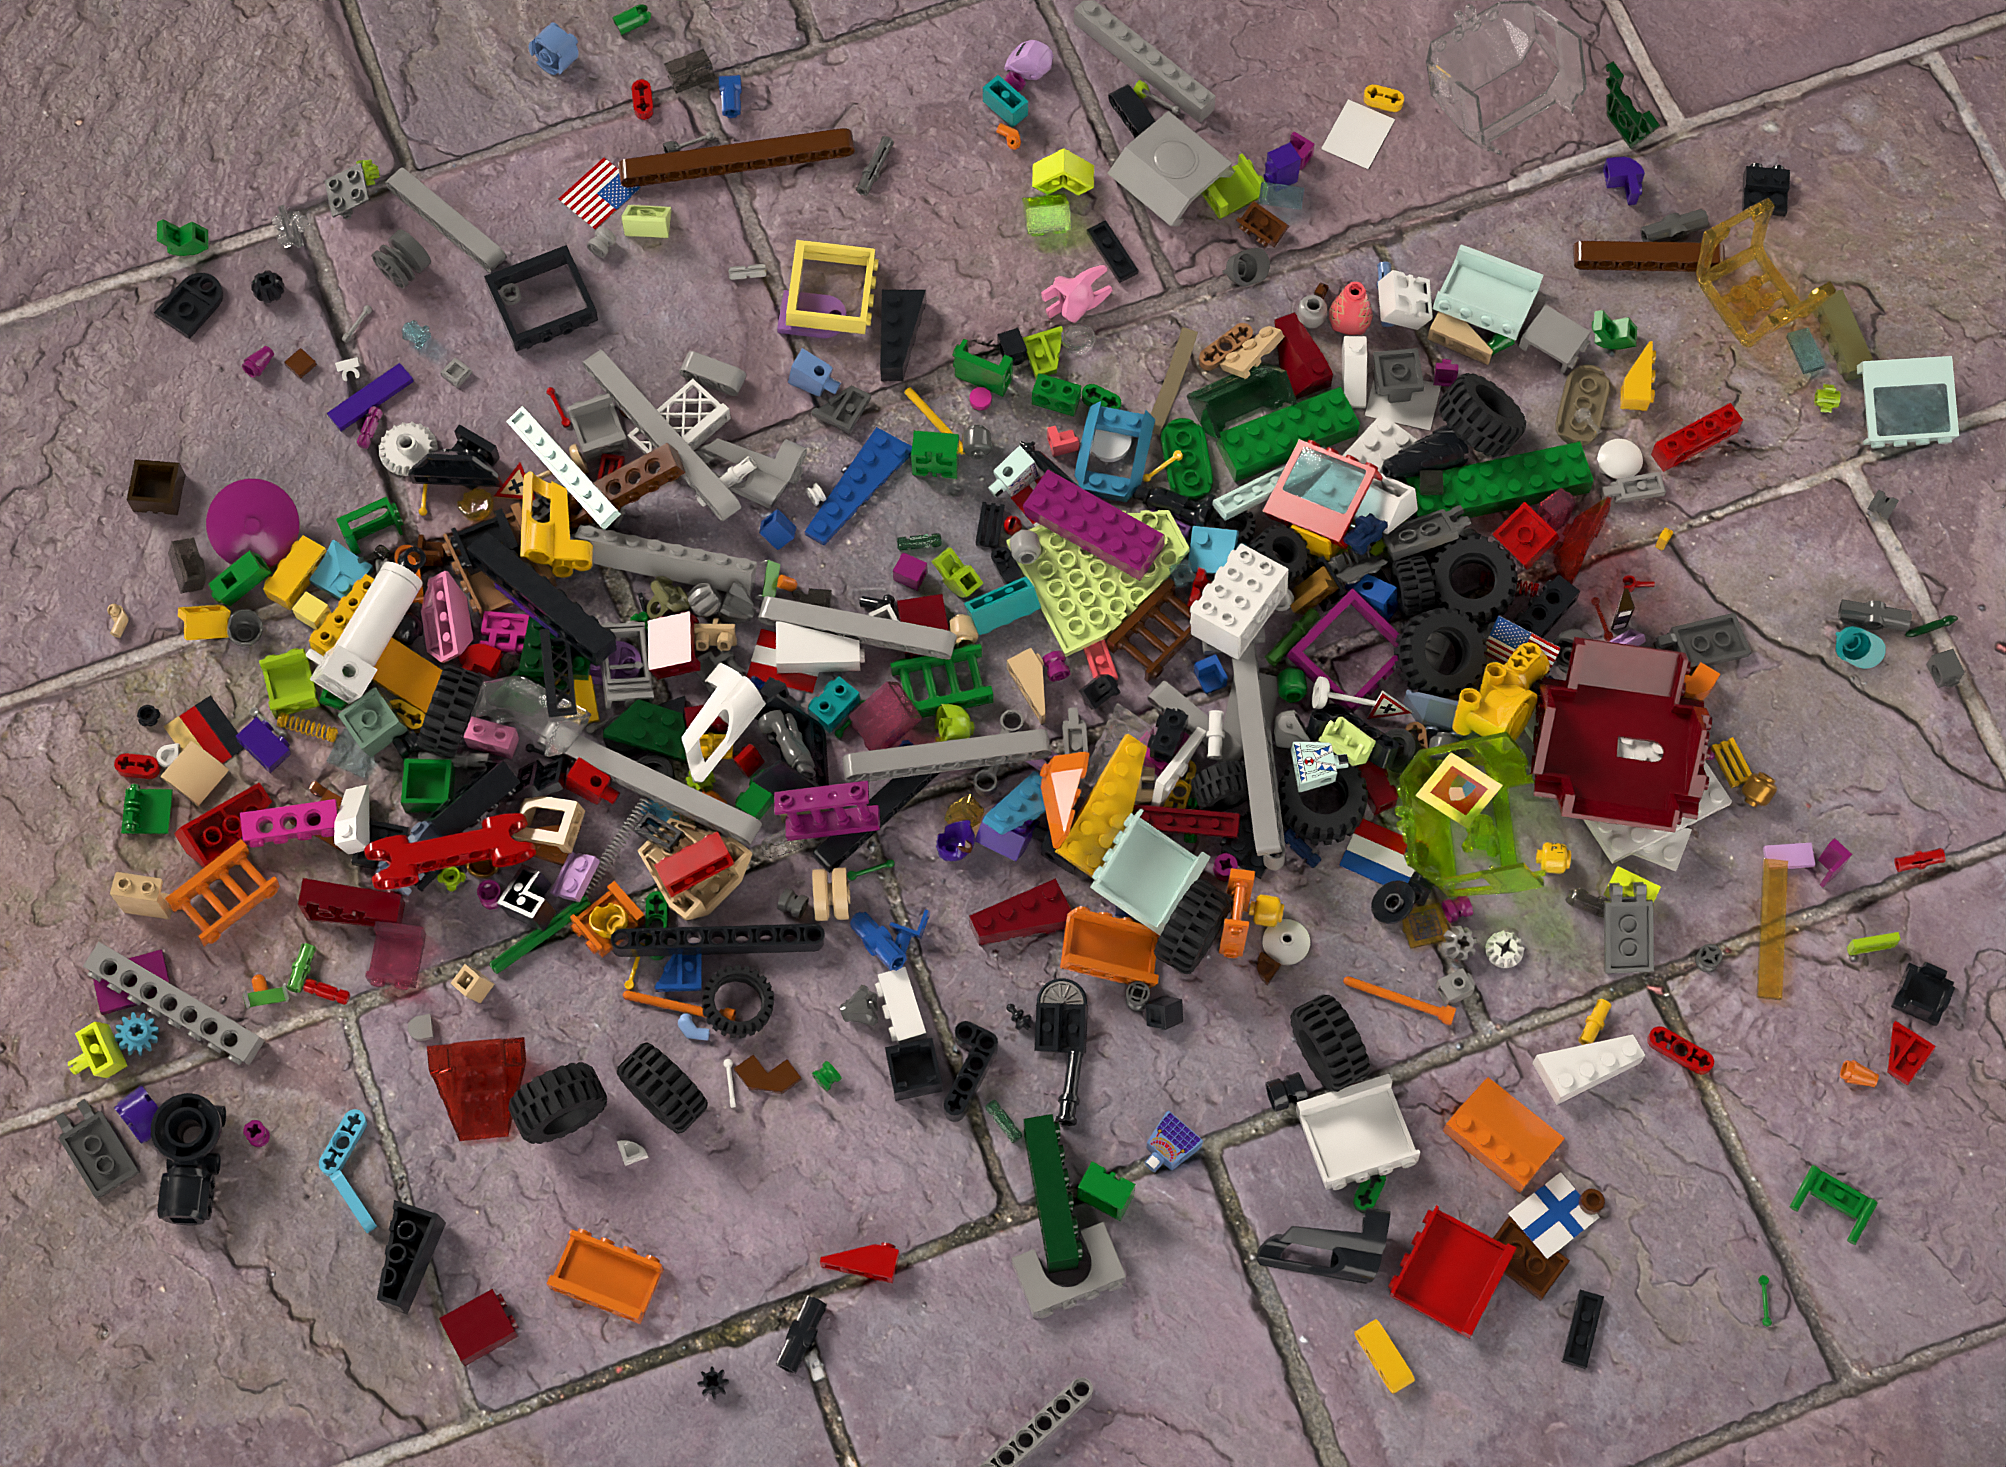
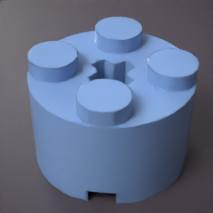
(554, 49)

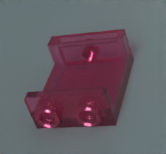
(396, 955)

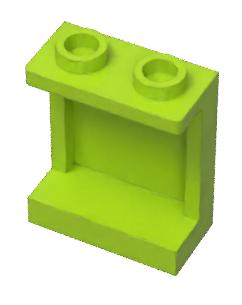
(289, 682)

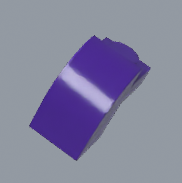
(1624, 173)

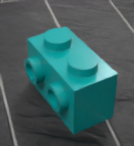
(1005, 101)
(834, 703)

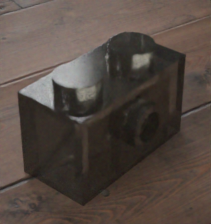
(187, 565)

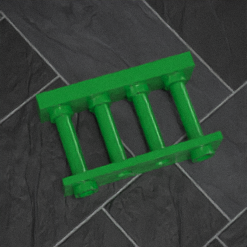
(977, 696)

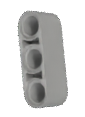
(713, 373)

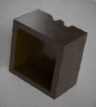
(156, 487)

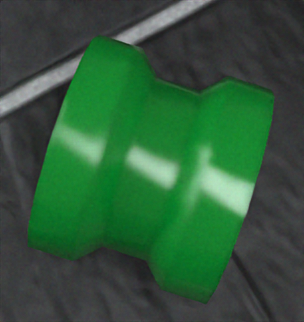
(826, 1076)

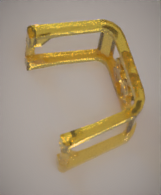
(1712, 237)

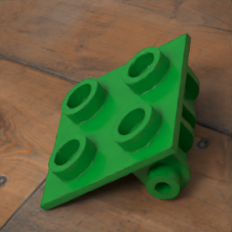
(146, 810)

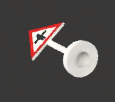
(1383, 707)

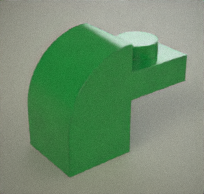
(183, 240)
(1615, 333)

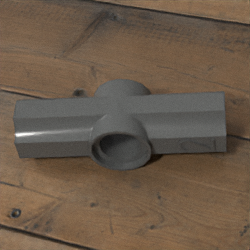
(1675, 226)
(1874, 615)

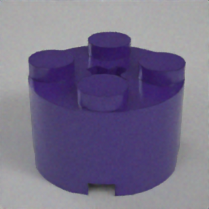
(137, 1112)

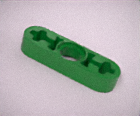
(663, 909)

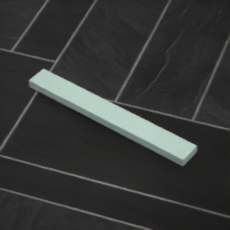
(563, 467)

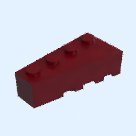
(1022, 915)

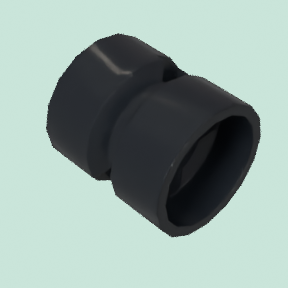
(1286, 1092)

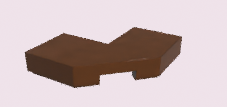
(776, 1080)

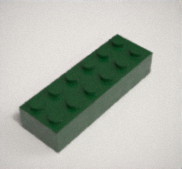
(1050, 1192)

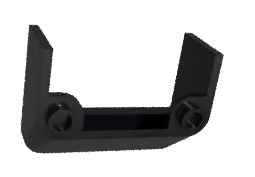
(781, 775)

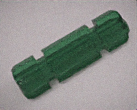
(919, 541)
(1003, 1121)

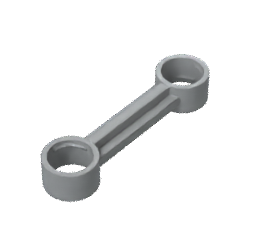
(991, 771)

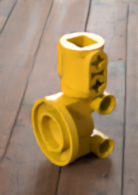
(1504, 695)

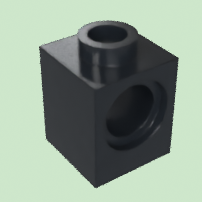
(1012, 345)

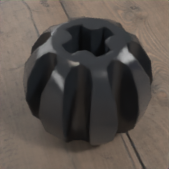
(267, 286)

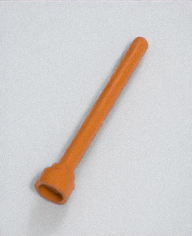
(674, 1005)
(1444, 1013)

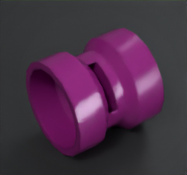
(1056, 667)
(489, 889)
(1457, 908)

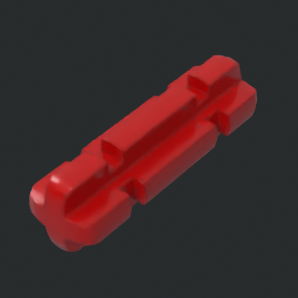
(326, 991)

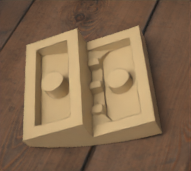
(194, 773)

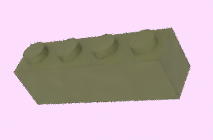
(1843, 335)

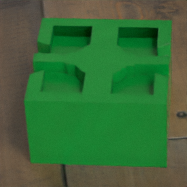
(935, 454)
(427, 784)
(1106, 1191)

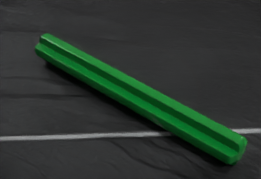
(538, 936)

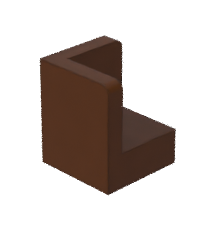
(433, 550)

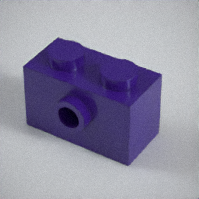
(1282, 165)
(263, 744)

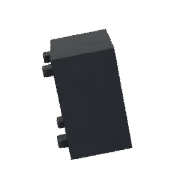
(913, 1069)

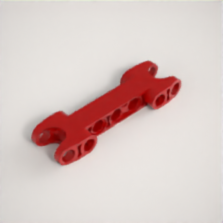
(488, 843)

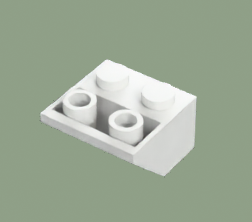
(1389, 502)

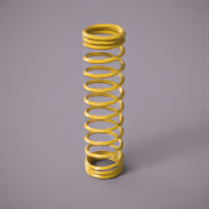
(331, 732)

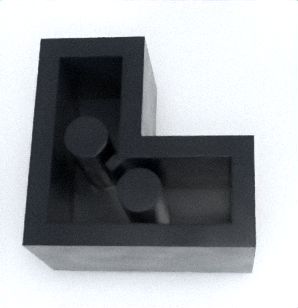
(525, 898)

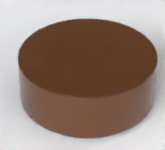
(1591, 1201)

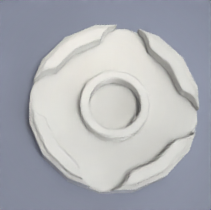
(1110, 445)

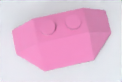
(445, 618)

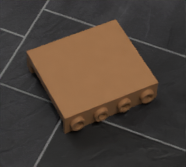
(480, 586)

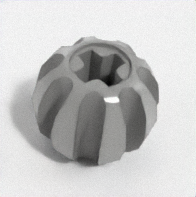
(704, 600)
(1464, 937)

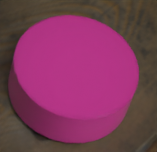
(980, 398)

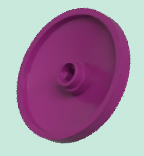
(254, 518)

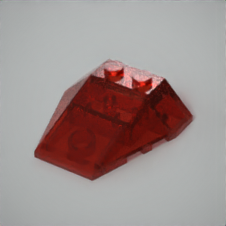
(1579, 538)
(478, 1083)

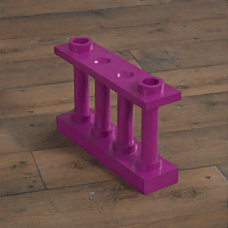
(827, 823)

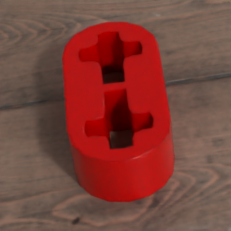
(646, 98)
(135, 770)

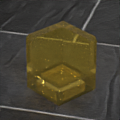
(965, 809)

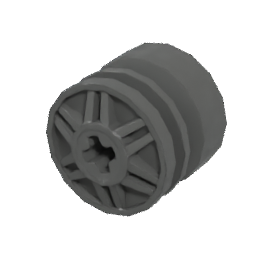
(400, 259)

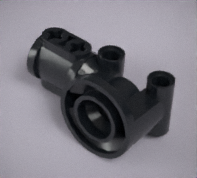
(189, 1183)

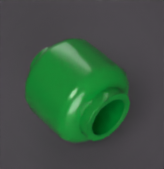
(1292, 684)

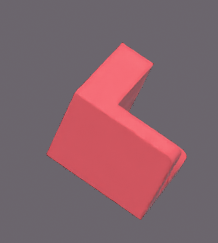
(1062, 442)

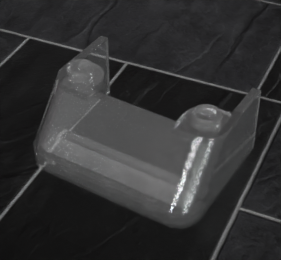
(526, 705)

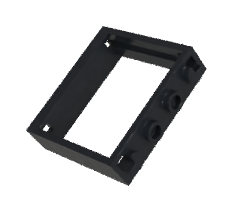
(532, 268)

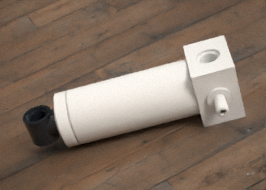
(369, 629)

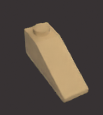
(1459, 337)
(1028, 675)

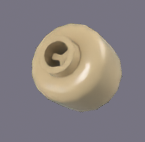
(964, 629)

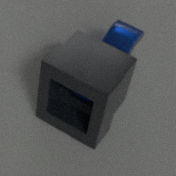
(770, 688)

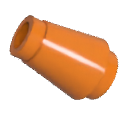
(1856, 1073)

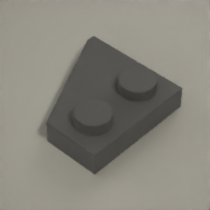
(844, 409)

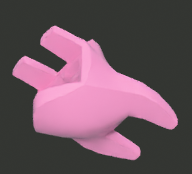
(1076, 294)

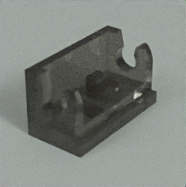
(689, 71)

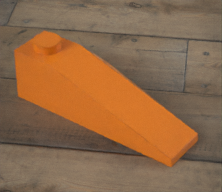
(1060, 792)

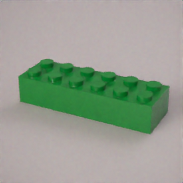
(1272, 438)

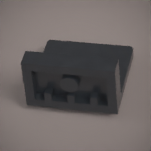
(470, 441)

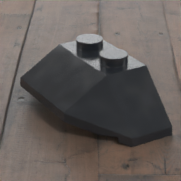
(454, 468)

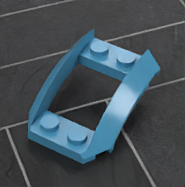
(1117, 422)

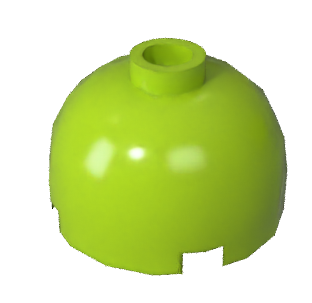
(953, 723)

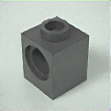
(1945, 669)

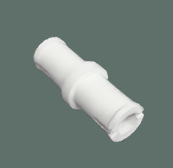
(1215, 735)

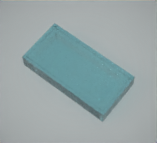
(1281, 195)
(1805, 351)

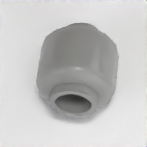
(1312, 311)
(1025, 546)

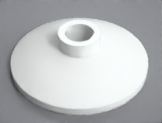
(1284, 952)

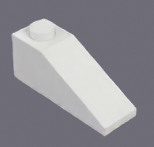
(1355, 370)
(352, 820)

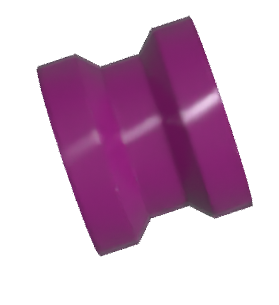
(1223, 872)

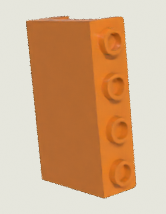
(1109, 947)
(606, 1275)

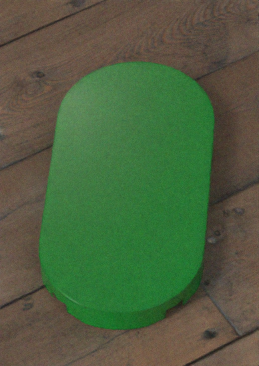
(1193, 473)

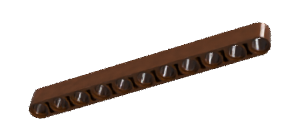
(736, 157)

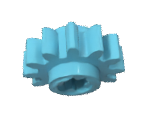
(130, 1028)

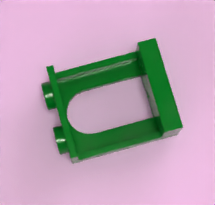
(389, 518)

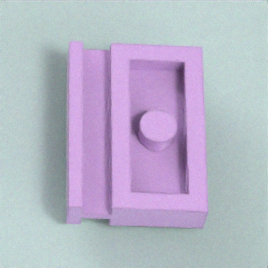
(575, 876)

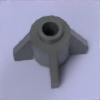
(736, 606)

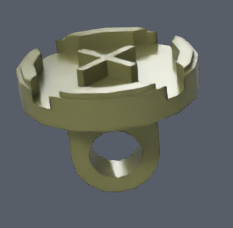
(668, 597)

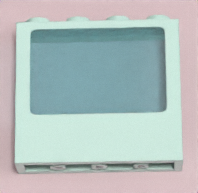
(1909, 401)

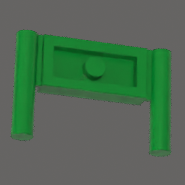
(1837, 1196)

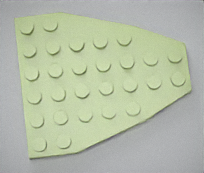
(1089, 597)

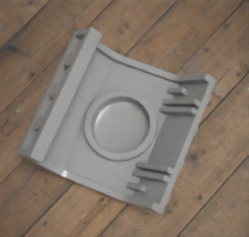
(1169, 167)

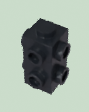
(1169, 734)

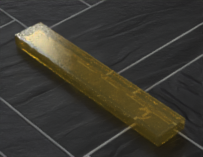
(1772, 929)

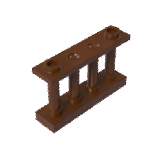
(1136, 625)

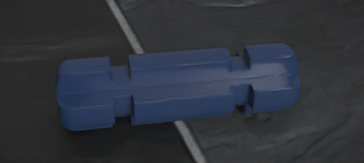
(1301, 848)

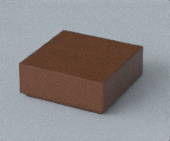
(300, 363)

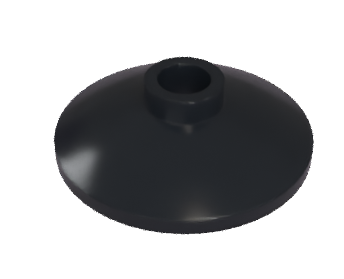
(1388, 897)

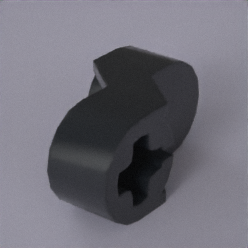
(1002, 561)

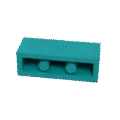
(1003, 605)

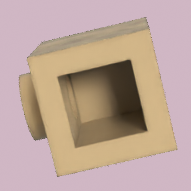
(472, 983)

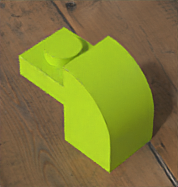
(956, 576)

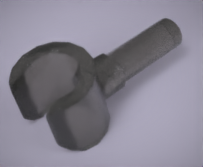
(379, 552)

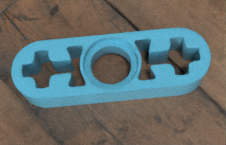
(357, 1129)
(353, 1201)

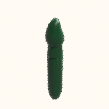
(1931, 626)

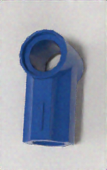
(730, 91)

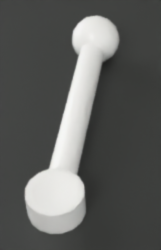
(728, 1064)

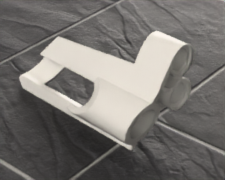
(736, 703)

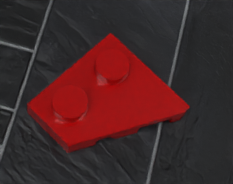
(1907, 1053)

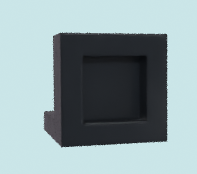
(1164, 1012)

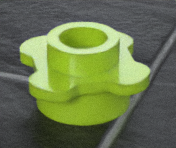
(451, 884)

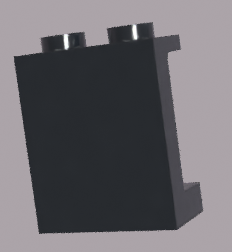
(496, 527)

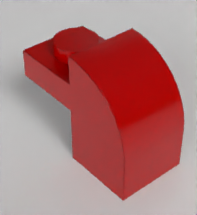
(481, 659)

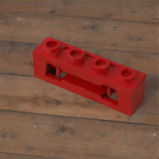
(1696, 437)

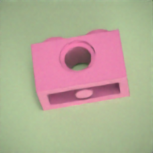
(491, 737)

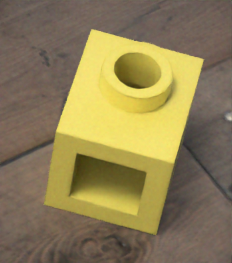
(311, 610)

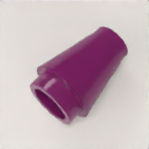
(257, 362)

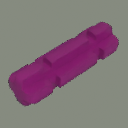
(369, 427)

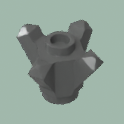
(861, 1007)

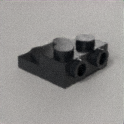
(1766, 183)
(1244, 848)

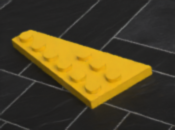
(1105, 808)

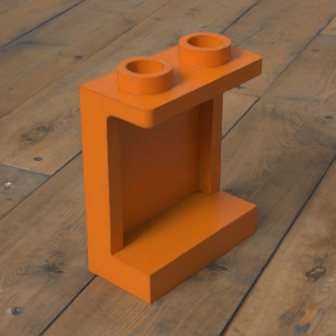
(617, 896)

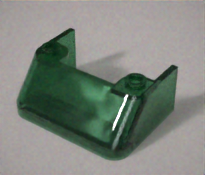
(1238, 396)

